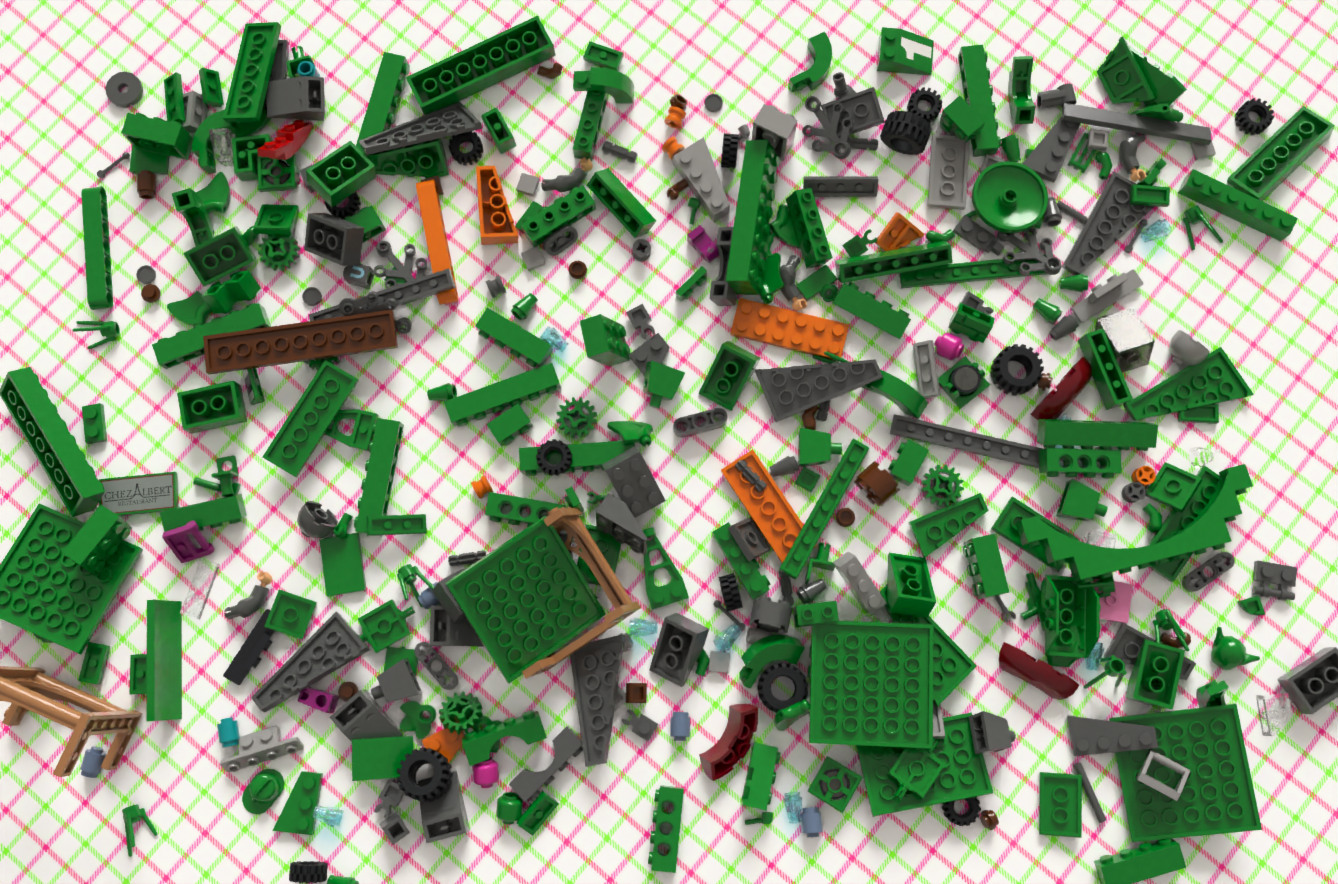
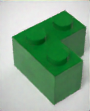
(961, 120)
(246, 154)

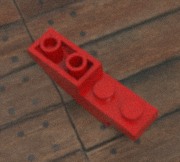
(287, 142)

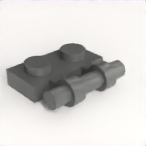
(1277, 574)

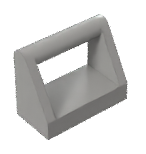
(195, 111)
(1159, 786)

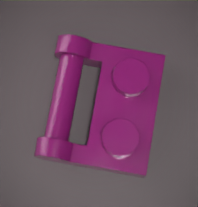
(182, 545)

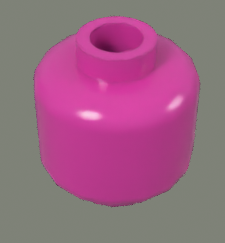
(949, 346)
(486, 773)

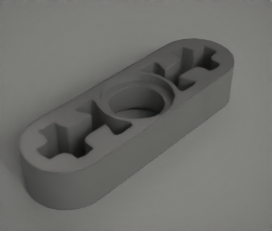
(1216, 573)
(430, 651)

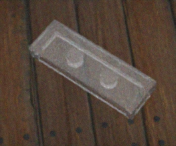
(200, 588)

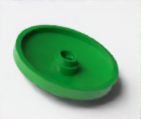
(1009, 197)

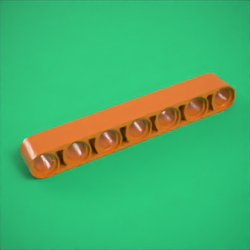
(436, 235)

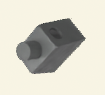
(397, 683)
(990, 733)

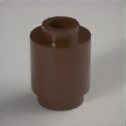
(146, 184)

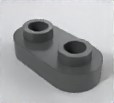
(560, 241)

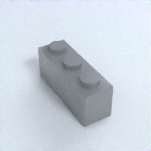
(859, 582)

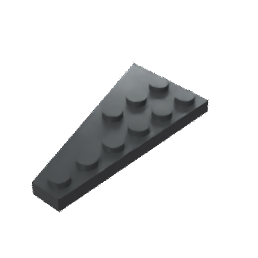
(435, 125)
(1106, 224)
(806, 386)
(319, 656)
(596, 685)

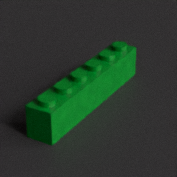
(978, 95)
(384, 96)
(1237, 205)
(893, 261)
(190, 343)
(502, 395)
(1097, 433)
(584, 456)
(380, 472)

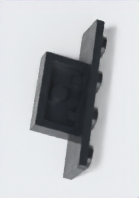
(250, 651)

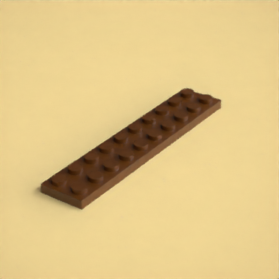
(300, 342)

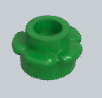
(829, 297)

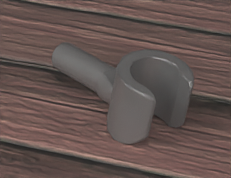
(744, 132)

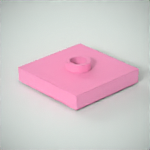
(1116, 606)

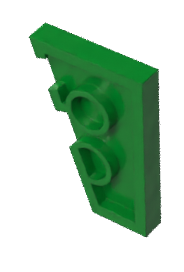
(300, 806)

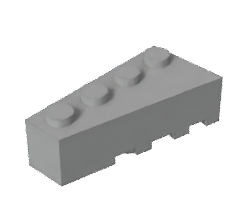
(699, 171)

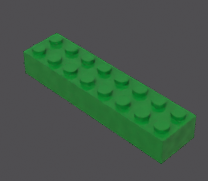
(481, 65)
(752, 218)
(51, 441)

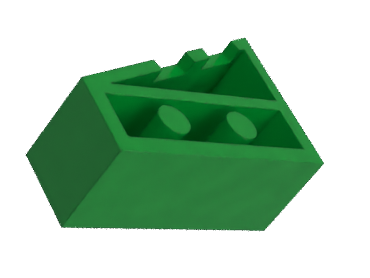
(760, 776)

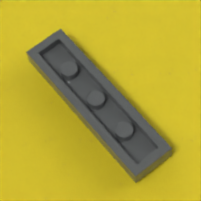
(842, 186)

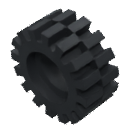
(936, 104)
(1258, 107)
(729, 150)
(468, 157)
(345, 211)
(554, 446)
(730, 592)
(965, 819)
(308, 872)

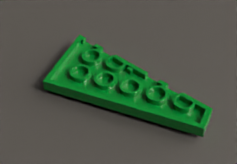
(1195, 386)
(949, 660)

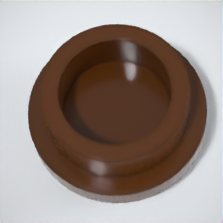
(678, 101)
(577, 269)
(151, 293)
(1045, 381)
(845, 517)
(347, 690)
(989, 819)

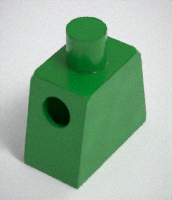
(661, 382)
(816, 448)
(1080, 502)

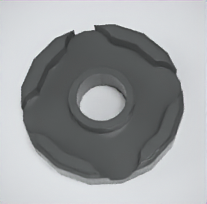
(117, 82)

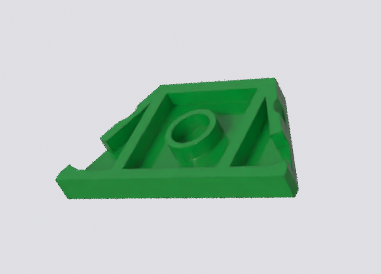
(1123, 76)

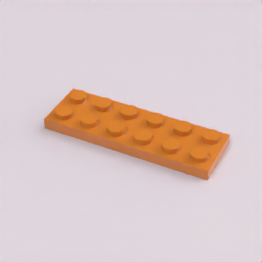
(788, 329)
(767, 508)

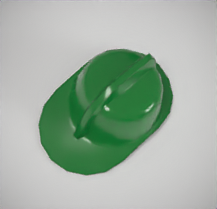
(263, 791)

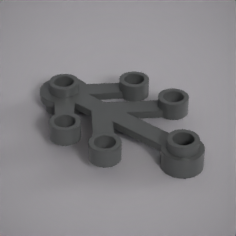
(829, 130)
(1031, 253)
(402, 271)
(357, 309)

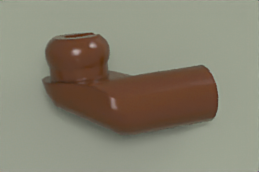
(552, 72)
(673, 191)
(808, 418)
(1174, 641)

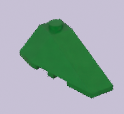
(1165, 87)
(419, 159)

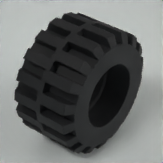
(906, 132)
(1027, 359)
(777, 670)
(411, 766)

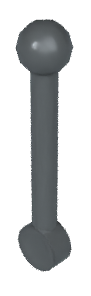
(101, 174)
(1129, 248)
(717, 604)

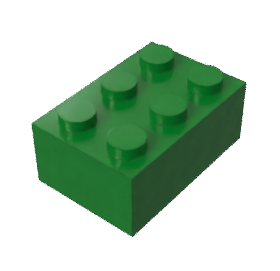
(157, 135)
(340, 173)
(220, 256)
(605, 340)
(212, 407)
(97, 540)
(985, 567)

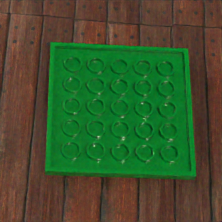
(51, 592)
(525, 599)
(871, 684)
(1219, 785)

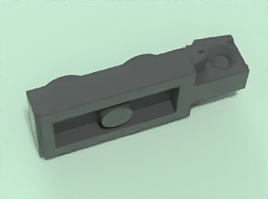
(978, 236)

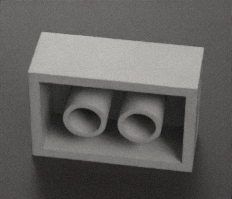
(775, 127)

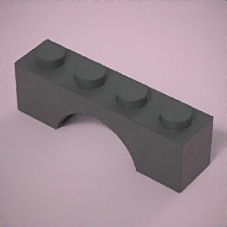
(721, 291)
(528, 782)

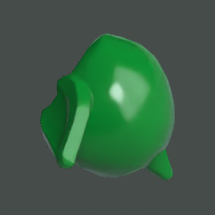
(1230, 652)

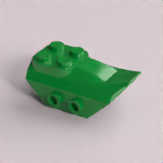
(1070, 619)

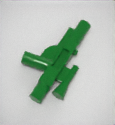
(1033, 601)

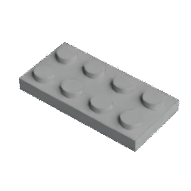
(948, 172)

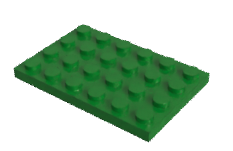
(960, 779)

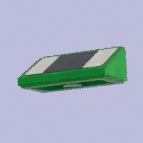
(253, 386)

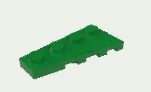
(941, 525)

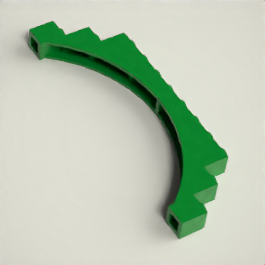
(1203, 532)

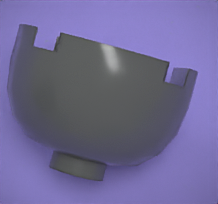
(315, 521)

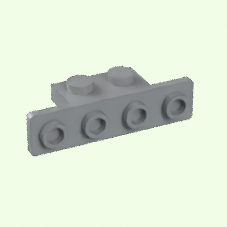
(1107, 294)
(261, 747)

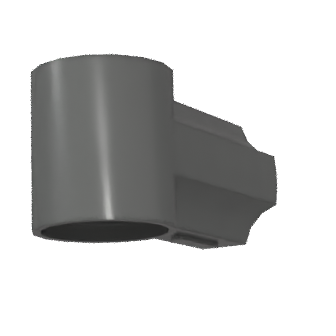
(1056, 97)

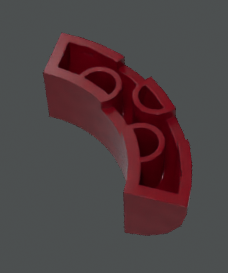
(1067, 391)
(1037, 673)
(733, 743)

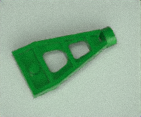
(362, 430)
(668, 593)

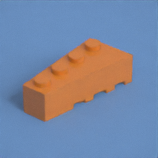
(494, 215)

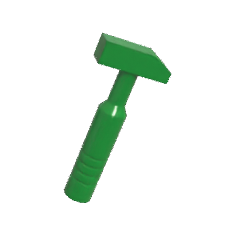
(214, 486)

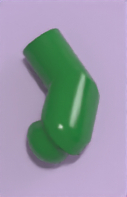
(934, 237)
(1155, 518)
(342, 527)
(703, 661)

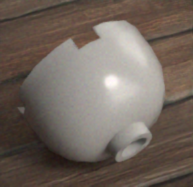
(1186, 349)

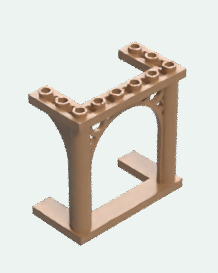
(569, 520)
(34, 691)

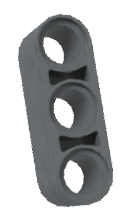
(707, 416)

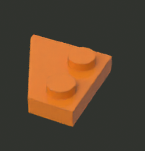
(898, 233)
(445, 743)

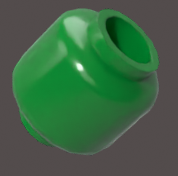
(509, 807)

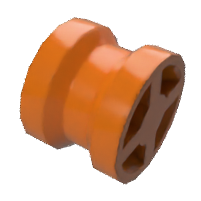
(675, 117)
(672, 147)
(1146, 473)
(482, 487)

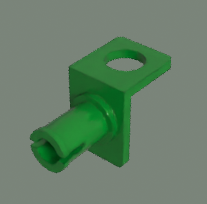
(299, 57)
(226, 476)
(821, 561)

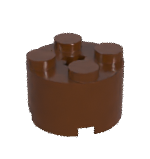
(877, 484)

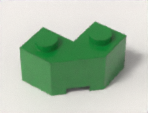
(224, 296)

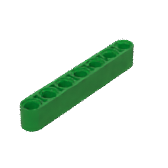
(97, 248)

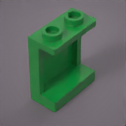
(815, 613)

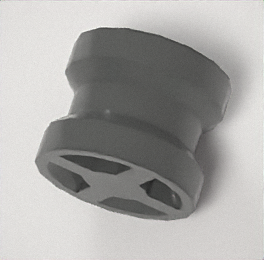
(641, 254)
(495, 286)
(1136, 489)

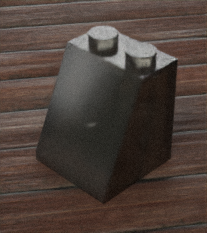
(1127, 338)

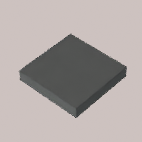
(749, 539)

